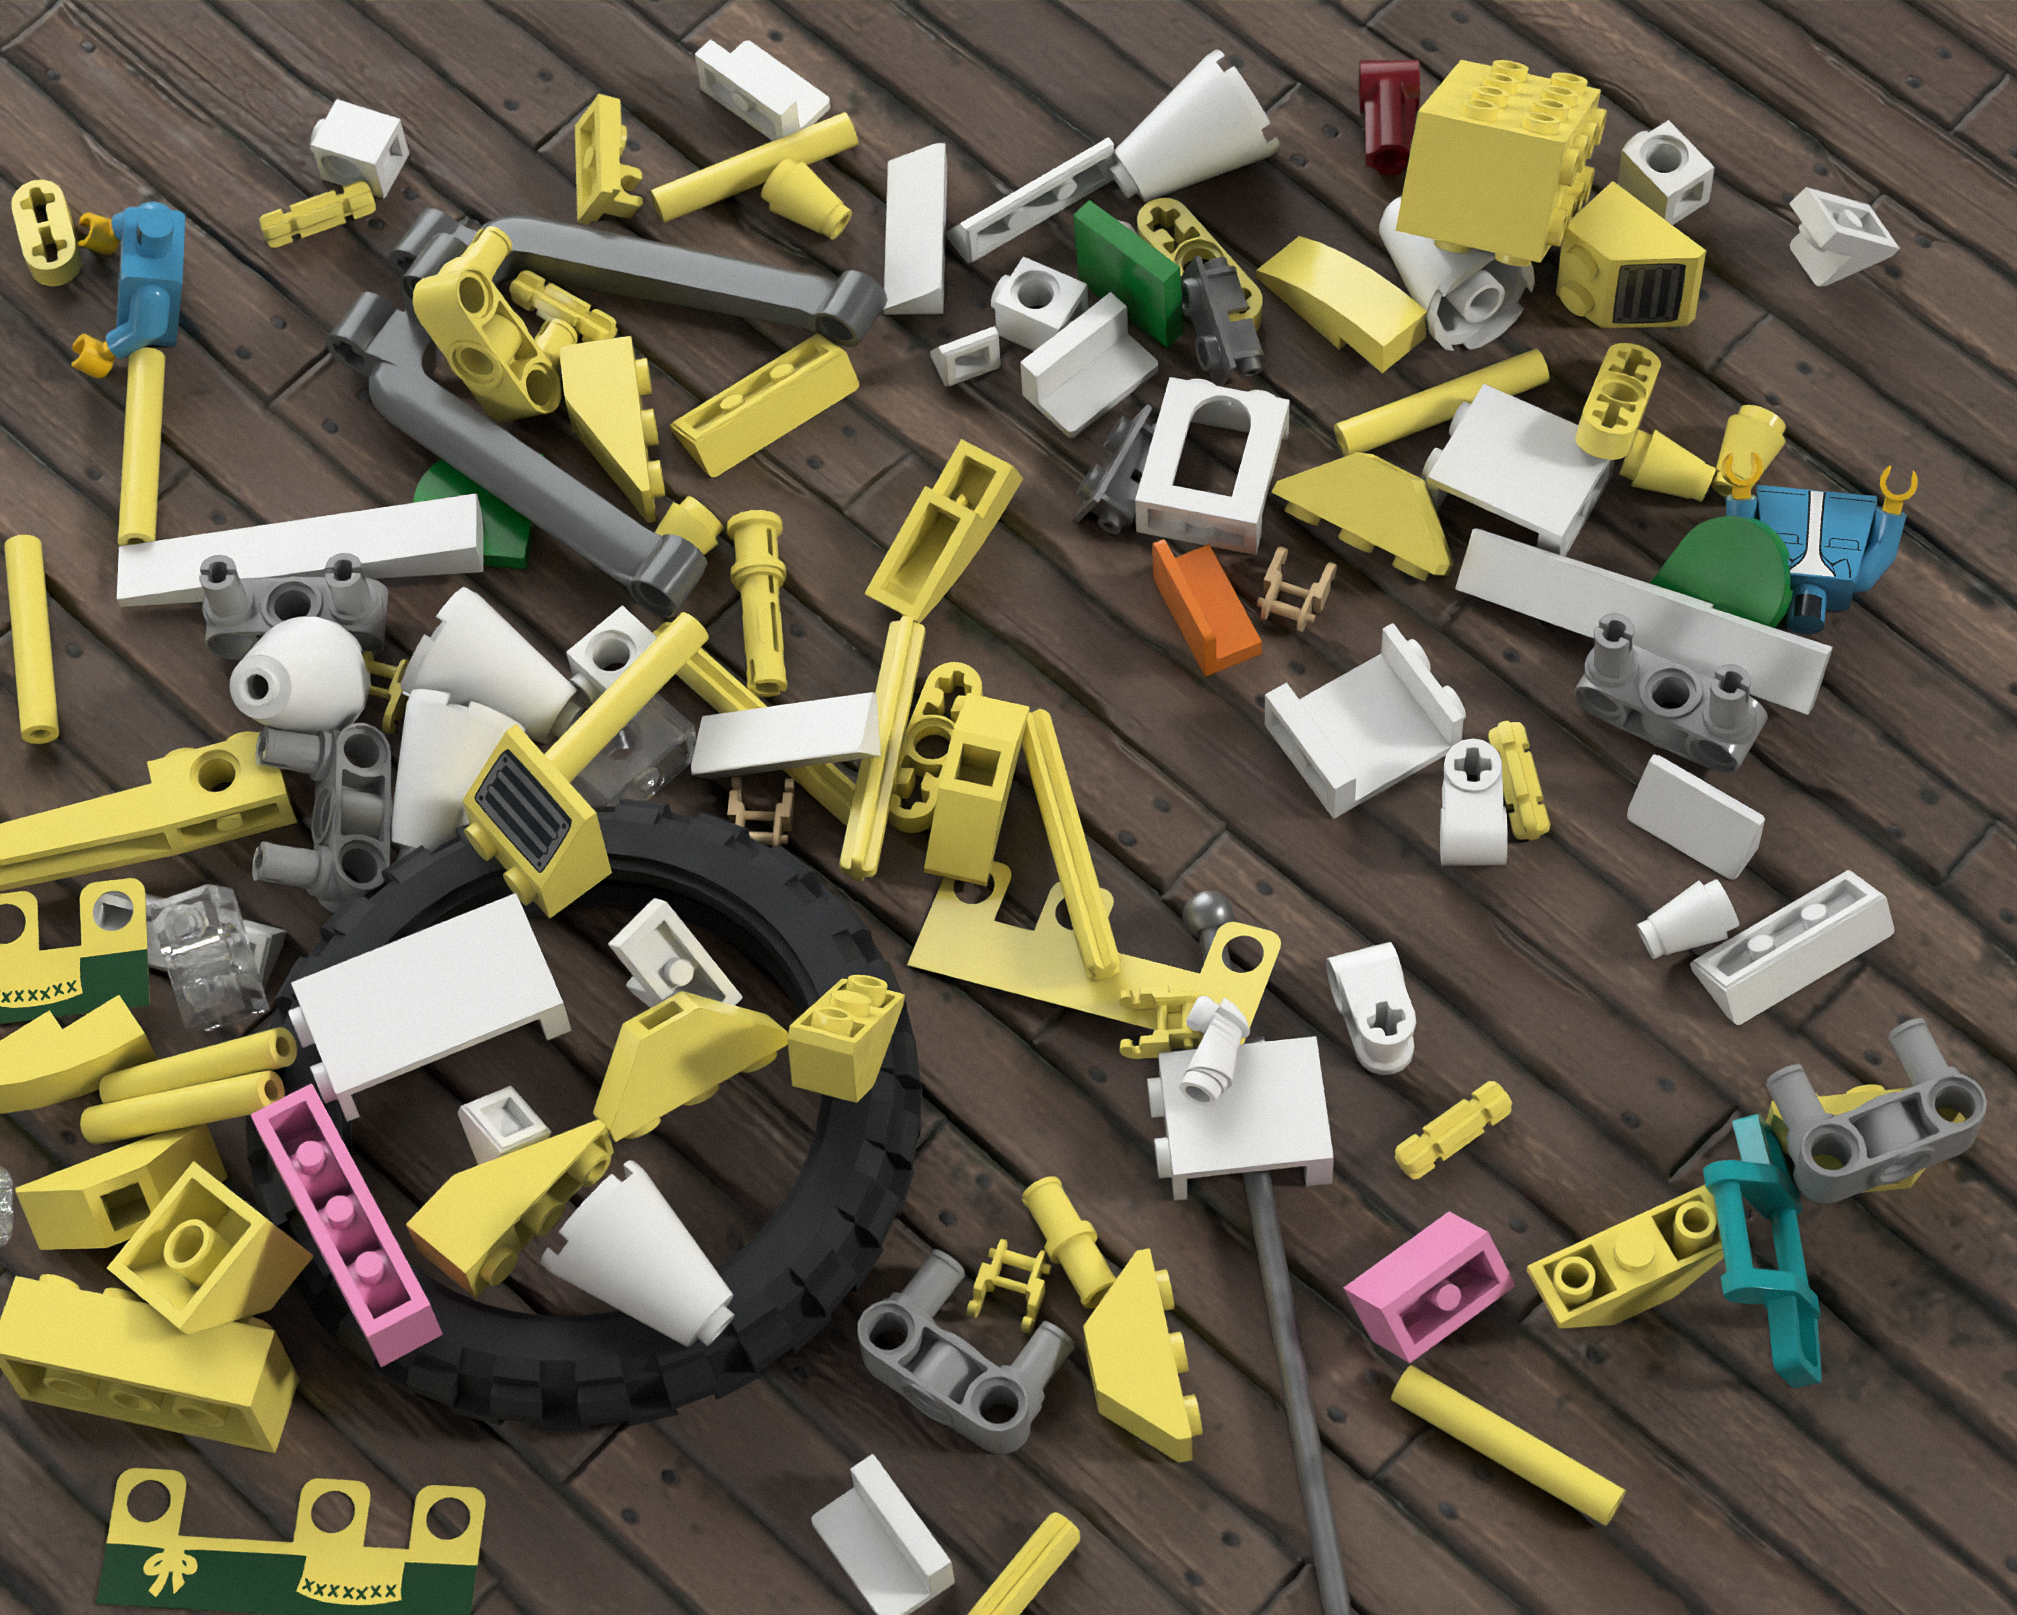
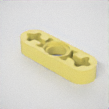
(1192, 242)
(1617, 401)
(927, 721)

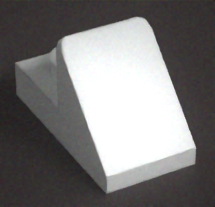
(1837, 236)
(668, 959)

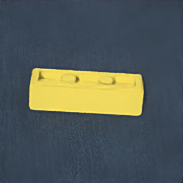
(766, 405)

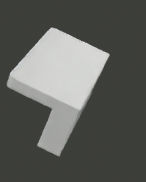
(759, 89)
(1086, 368)
(883, 1543)

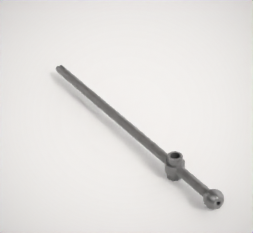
(1202, 918)

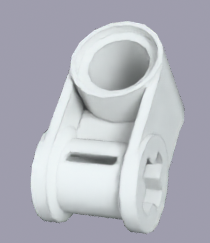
(1473, 812)
(1374, 1000)

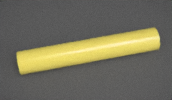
(752, 167)
(1438, 403)
(141, 447)
(31, 639)
(627, 696)
(221, 1061)
(181, 1107)
(1508, 1445)

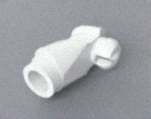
(1215, 1059)

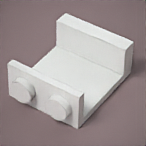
(1519, 467)
(1367, 725)
(1262, 1122)

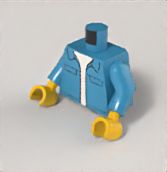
(146, 284)
(1833, 539)

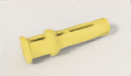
(758, 578)

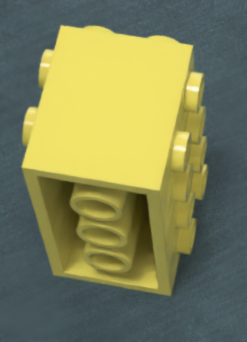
(1501, 160)

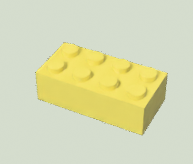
(135, 1366)

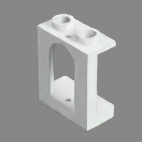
(1199, 515)

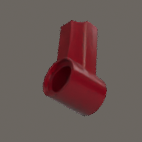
(1389, 103)

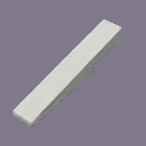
(389, 542)
(1667, 623)

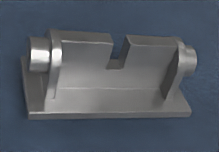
(1221, 345)
(1109, 489)

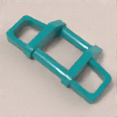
(1785, 1293)

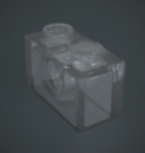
(661, 749)
(208, 957)

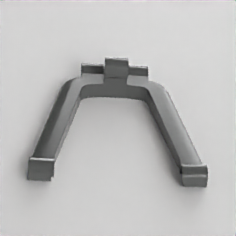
(402, 356)

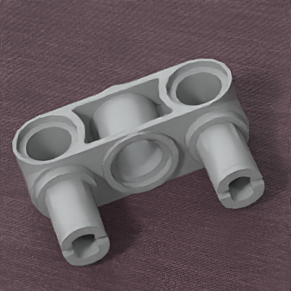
(246, 608)
(1629, 684)
(348, 814)
(1886, 1135)
(946, 1373)

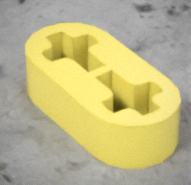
(36, 235)

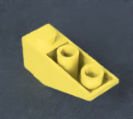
(607, 414)
(498, 1207)

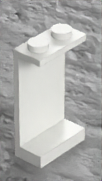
(425, 999)

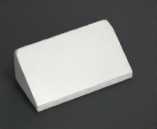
(1695, 818)

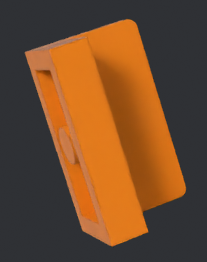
(1205, 607)

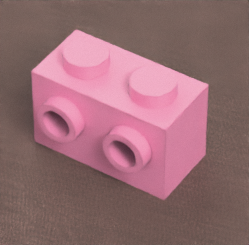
(1429, 1286)

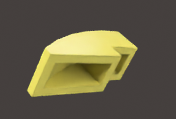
(1346, 301)
(944, 531)
(55, 1064)

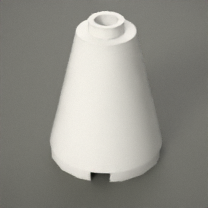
(1194, 134)
(1466, 294)
(488, 662)
(303, 677)
(437, 765)
(642, 1260)

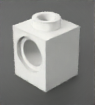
(359, 146)
(1671, 193)
(1031, 286)
(615, 640)

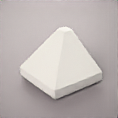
(967, 357)
(500, 1125)

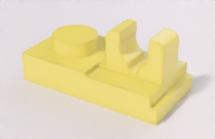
(599, 173)

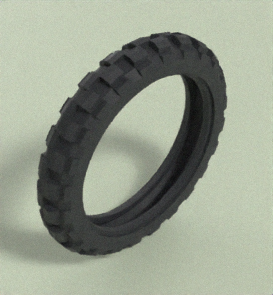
(784, 1280)

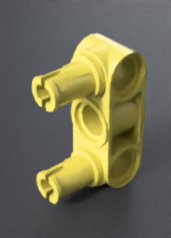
(486, 338)

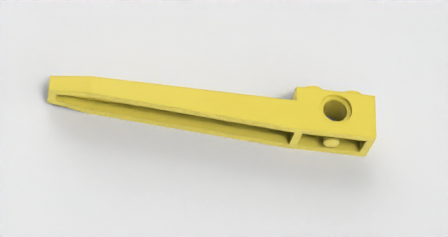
(153, 819)

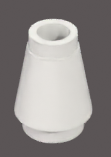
(1689, 920)

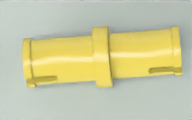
(1069, 1240)

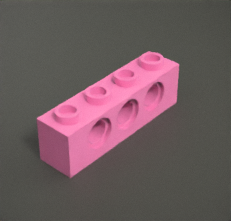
(346, 1225)

